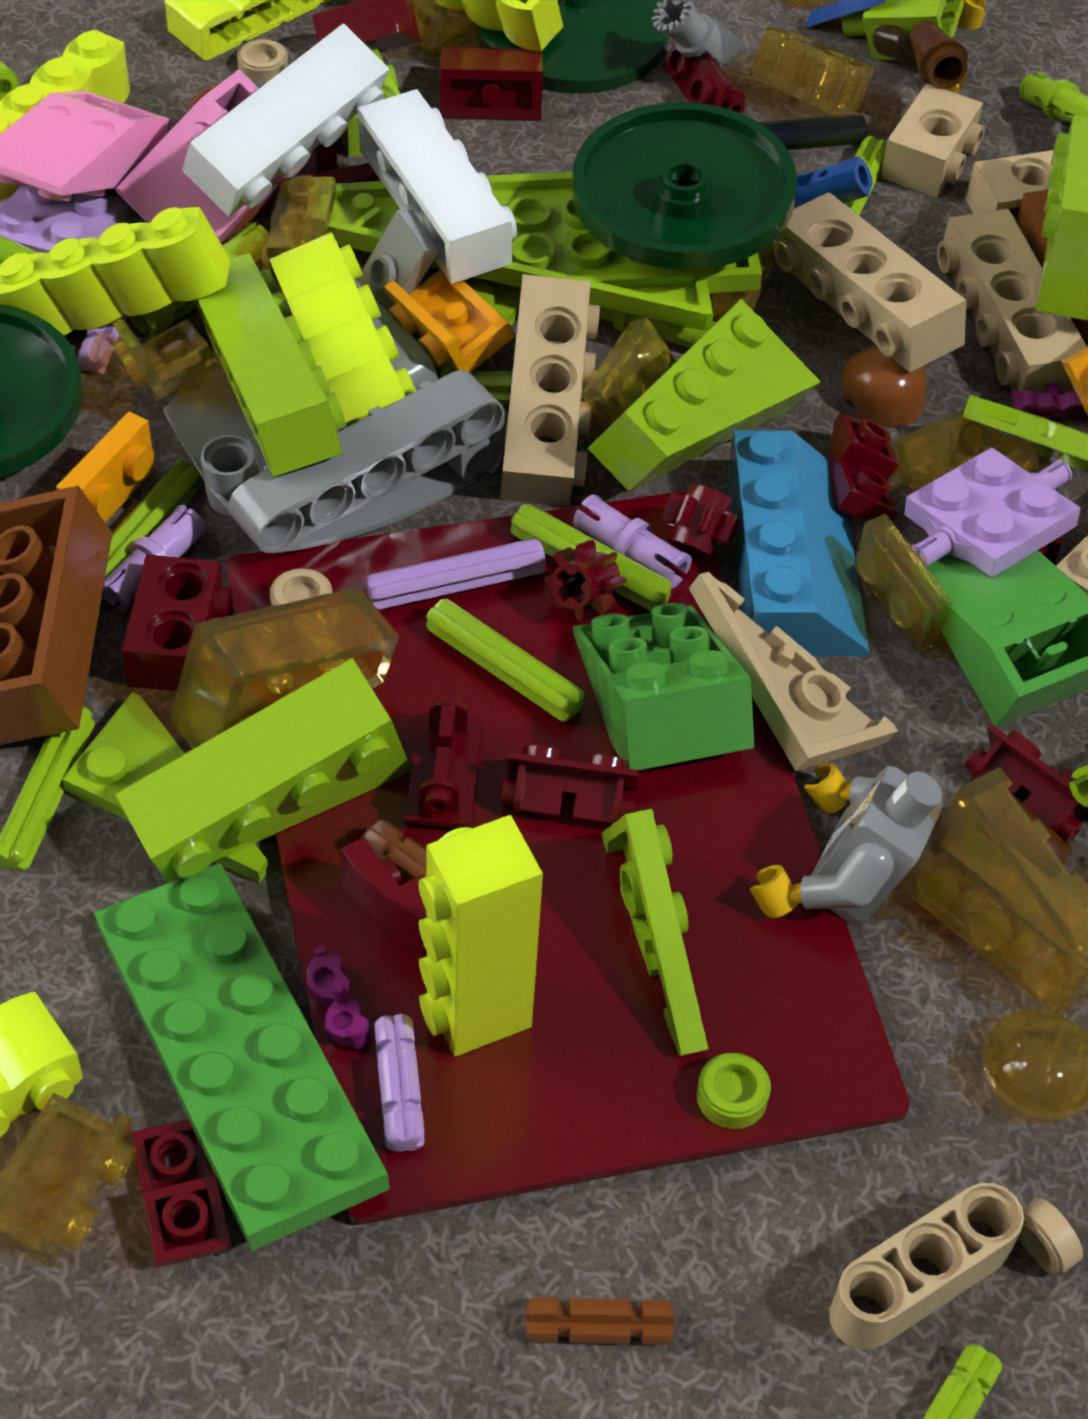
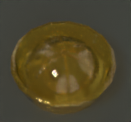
(1037, 1066)

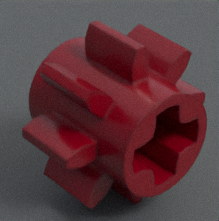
(700, 520)
(583, 564)

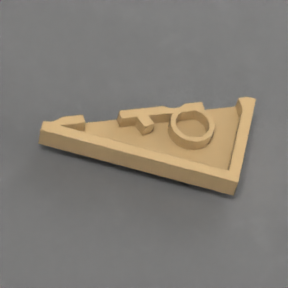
(788, 685)

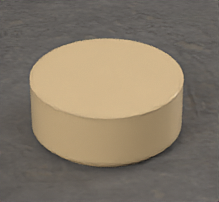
(262, 59)
(298, 585)
(1049, 1237)

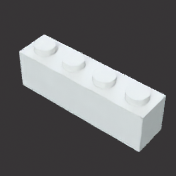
(285, 121)
(435, 179)

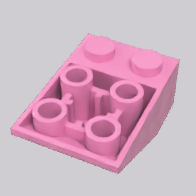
(77, 144)
(159, 178)

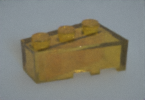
(267, 653)
(1007, 892)

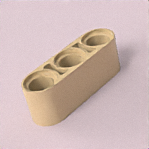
(939, 1237)

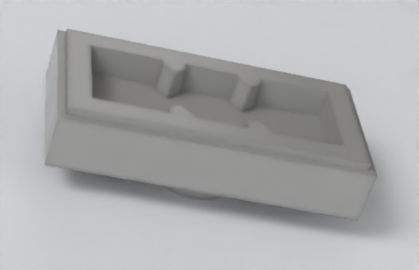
(400, 256)

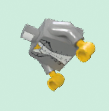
(869, 848)

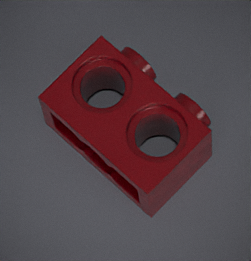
(166, 607)

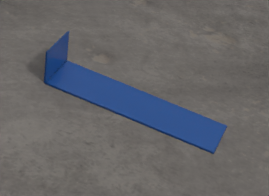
(839, 9)

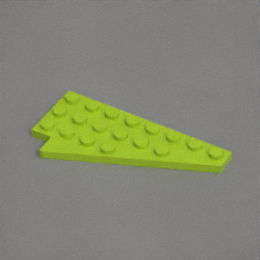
(558, 245)

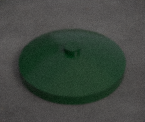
(598, 47)
(684, 185)
(37, 389)

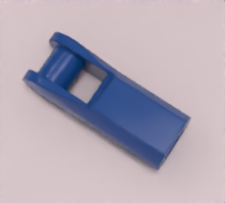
(844, 180)

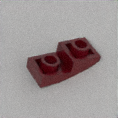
(860, 468)
(382, 895)
(179, 1194)

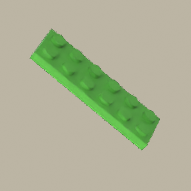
(240, 1057)

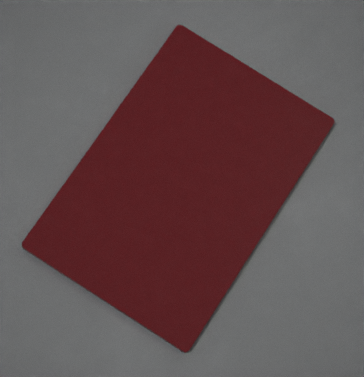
(597, 1073)

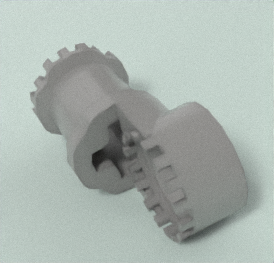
(696, 32)

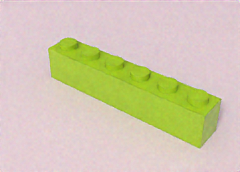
(271, 370)

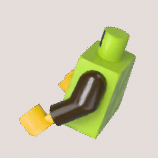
(891, 23)

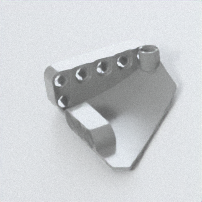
(388, 466)

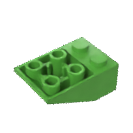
(1016, 633)
(666, 686)

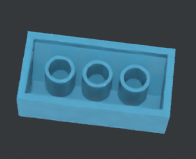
(794, 544)

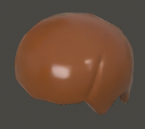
(883, 388)

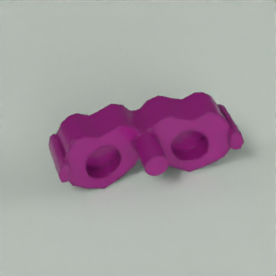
(1050, 404)
(333, 990)

